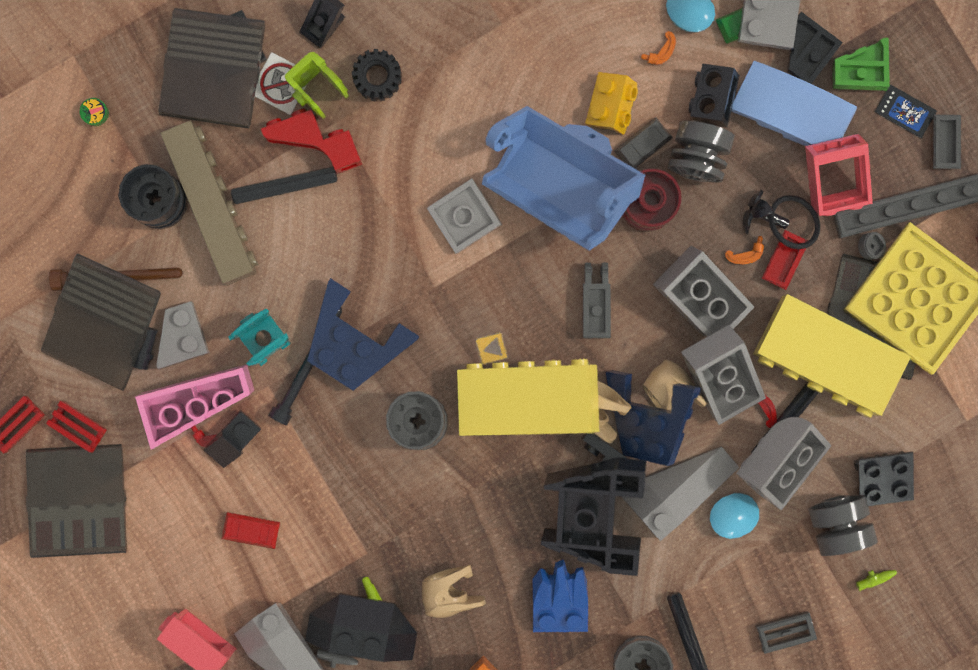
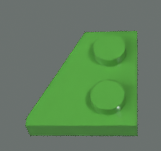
(864, 68)

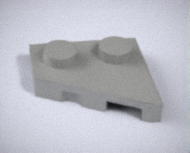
(181, 336)

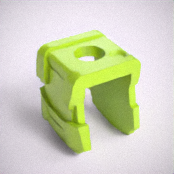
(304, 72)

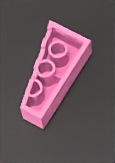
(184, 404)

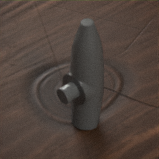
(336, 658)

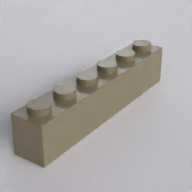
(209, 202)

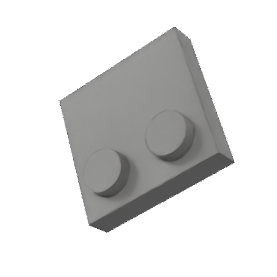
(769, 23)
(464, 216)

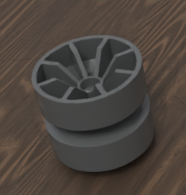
(844, 532)

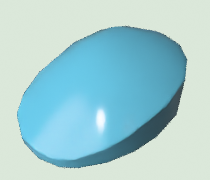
(691, 14)
(734, 515)

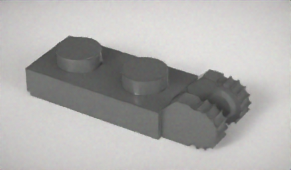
(596, 304)

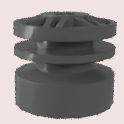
(702, 146)
(409, 406)
(639, 648)

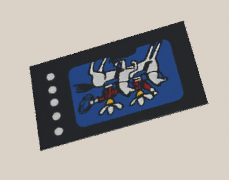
(905, 111)

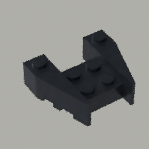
(588, 513)

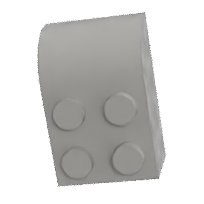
(702, 293)
(724, 374)
(784, 460)

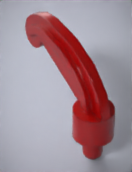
(769, 409)
(201, 438)

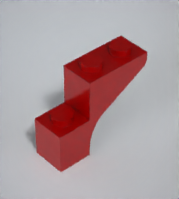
(304, 132)

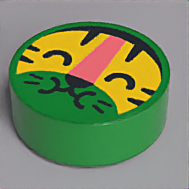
(94, 112)

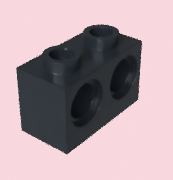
(721, 95)

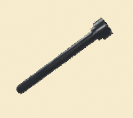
(282, 411)

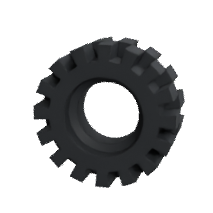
(373, 59)

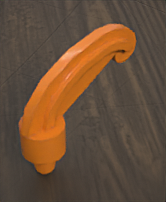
(664, 54)
(747, 257)

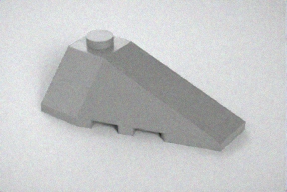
(276, 642)

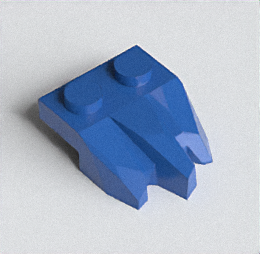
(560, 600)

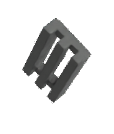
(782, 622)

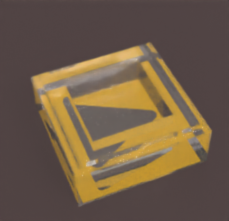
(491, 348)

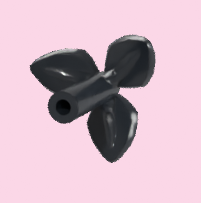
(761, 209)

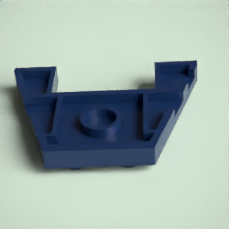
(344, 350)
(652, 431)

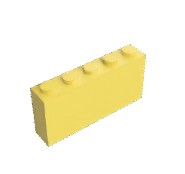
(831, 356)
(528, 398)

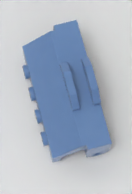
(561, 175)

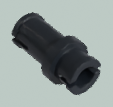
(145, 353)

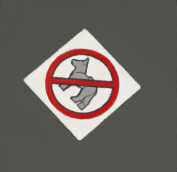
(273, 86)

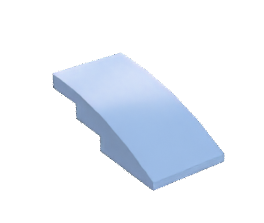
(792, 106)

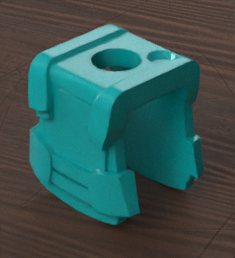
(248, 330)

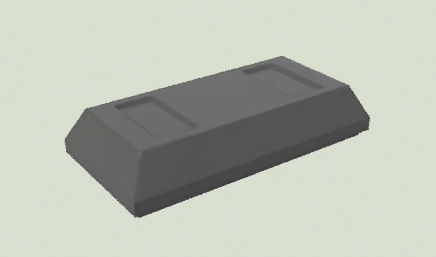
(946, 141)
(643, 143)

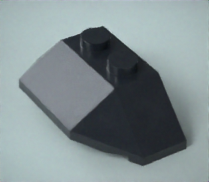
(362, 629)

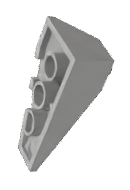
(680, 490)

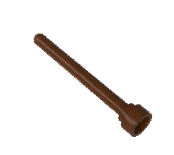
(58, 277)

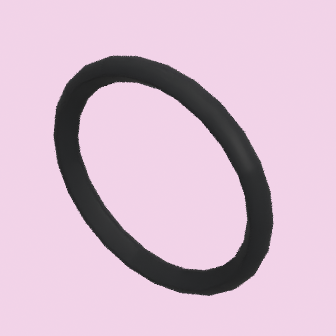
(814, 214)

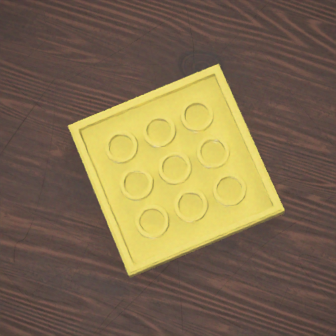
(918, 298)

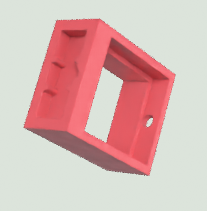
(835, 151)
(195, 641)

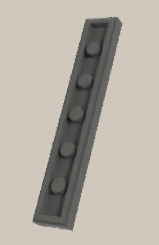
(907, 206)

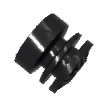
(150, 182)

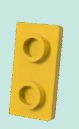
(612, 102)

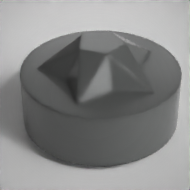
(872, 246)

